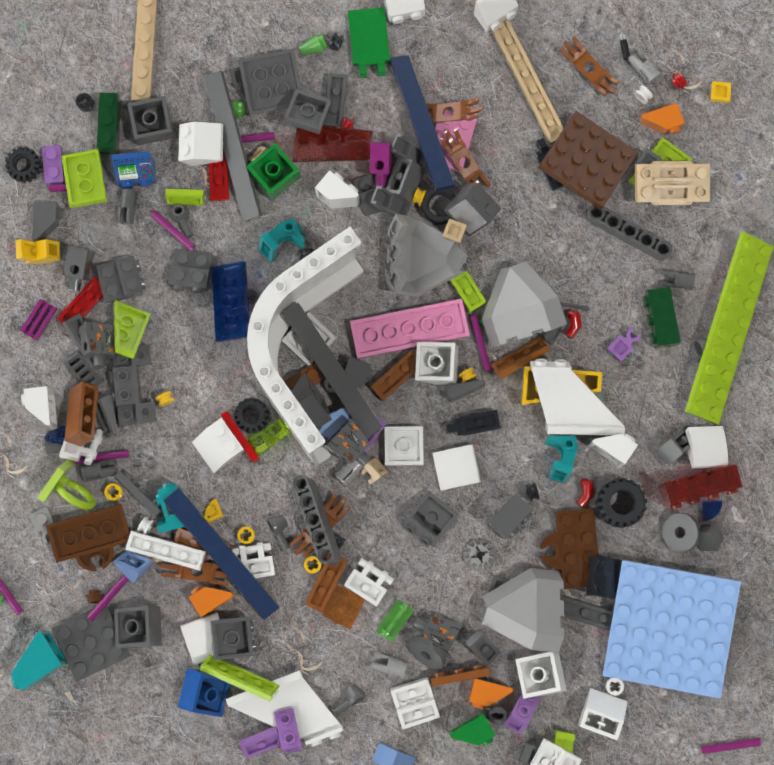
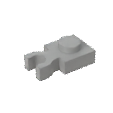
(40, 520)

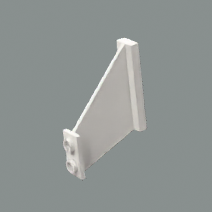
(569, 403)
(311, 714)

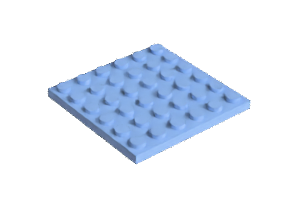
(671, 628)

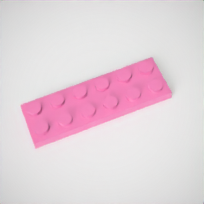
(407, 327)

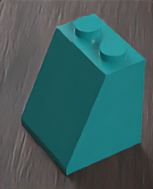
(38, 662)

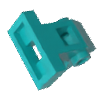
(270, 241)
(562, 469)
(170, 521)

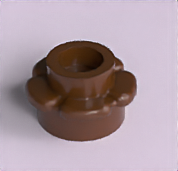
(94, 596)

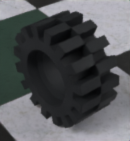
(27, 175)
(243, 407)

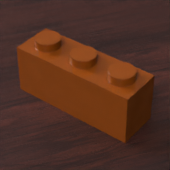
(81, 414)

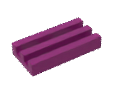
(33, 314)

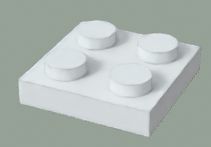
(403, 446)

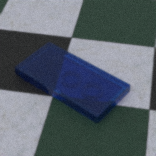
(230, 301)

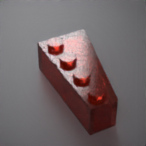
(332, 144)
(700, 486)

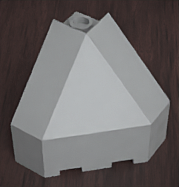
(421, 256)
(520, 306)
(528, 609)

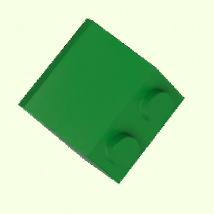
(274, 171)
(474, 731)

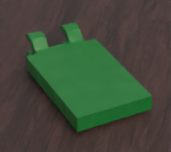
(369, 39)

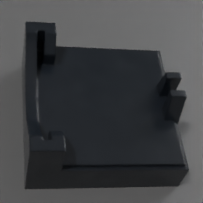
(603, 576)

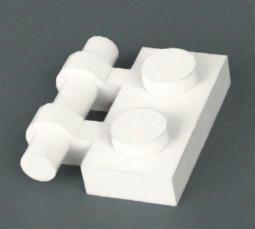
(73, 452)
(260, 566)
(365, 587)

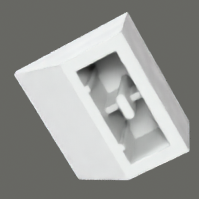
(336, 193)
(603, 714)

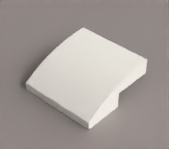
(297, 346)
(707, 447)
(456, 467)
(198, 637)
(414, 703)
(552, 754)

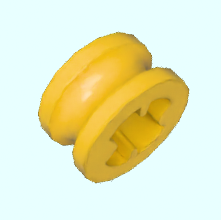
(419, 196)
(467, 375)
(164, 399)
(109, 496)
(250, 539)
(314, 570)

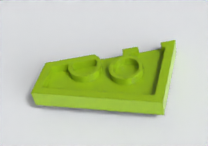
(128, 328)

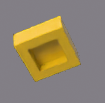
(720, 92)

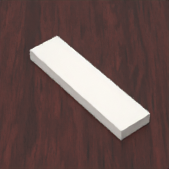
(165, 550)

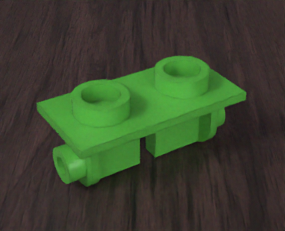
(394, 620)

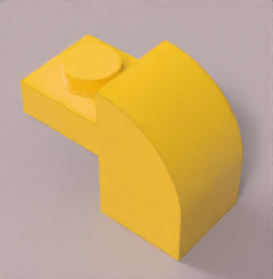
(38, 252)

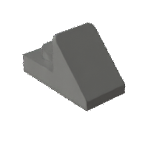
(366, 189)
(483, 647)

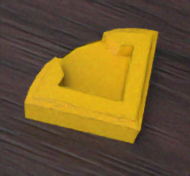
(213, 511)

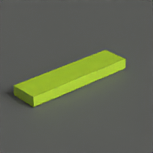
(240, 678)

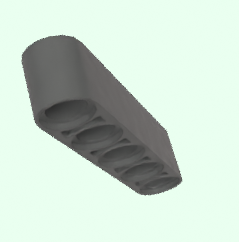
(635, 240)
(323, 526)

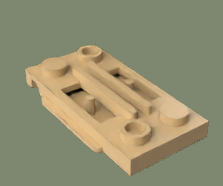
(672, 183)

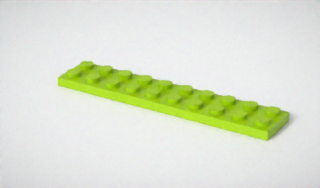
(729, 328)

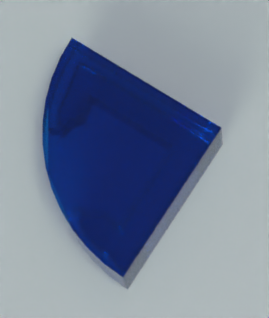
(56, 436)
(710, 509)

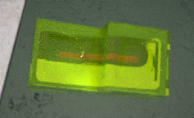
(269, 436)

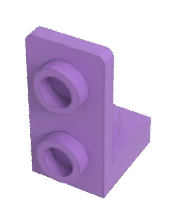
(521, 713)
(288, 731)

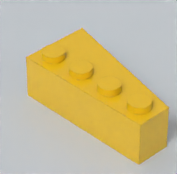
(529, 390)

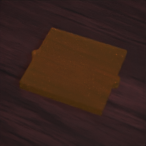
(343, 607)

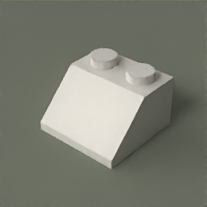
(401, 10)
(493, 12)
(200, 143)
(436, 363)
(42, 404)
(218, 445)
(615, 448)
(541, 675)

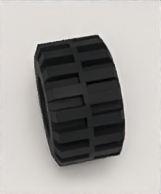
(633, 491)

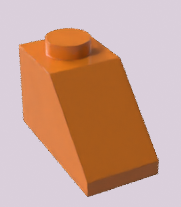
(664, 120)
(208, 599)
(487, 693)

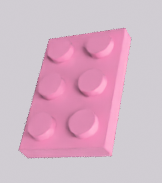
(465, 130)

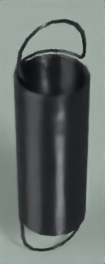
(625, 49)

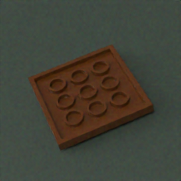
(588, 160)

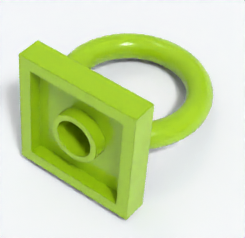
(60, 481)

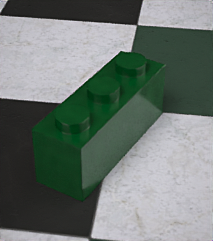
(108, 123)
(661, 317)

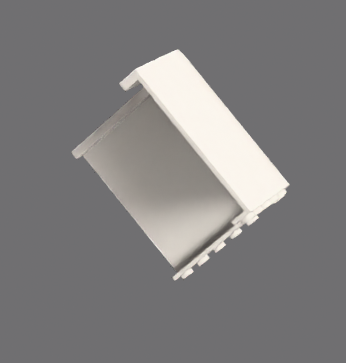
(308, 284)

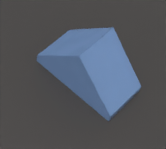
(133, 565)
(390, 756)

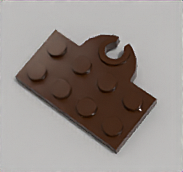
(89, 536)
(573, 545)

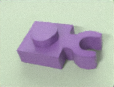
(622, 346)

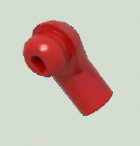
(576, 324)
(588, 492)

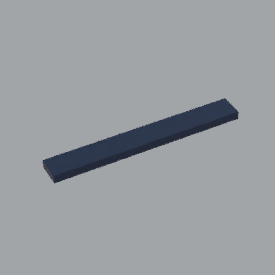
(422, 123)
(221, 553)

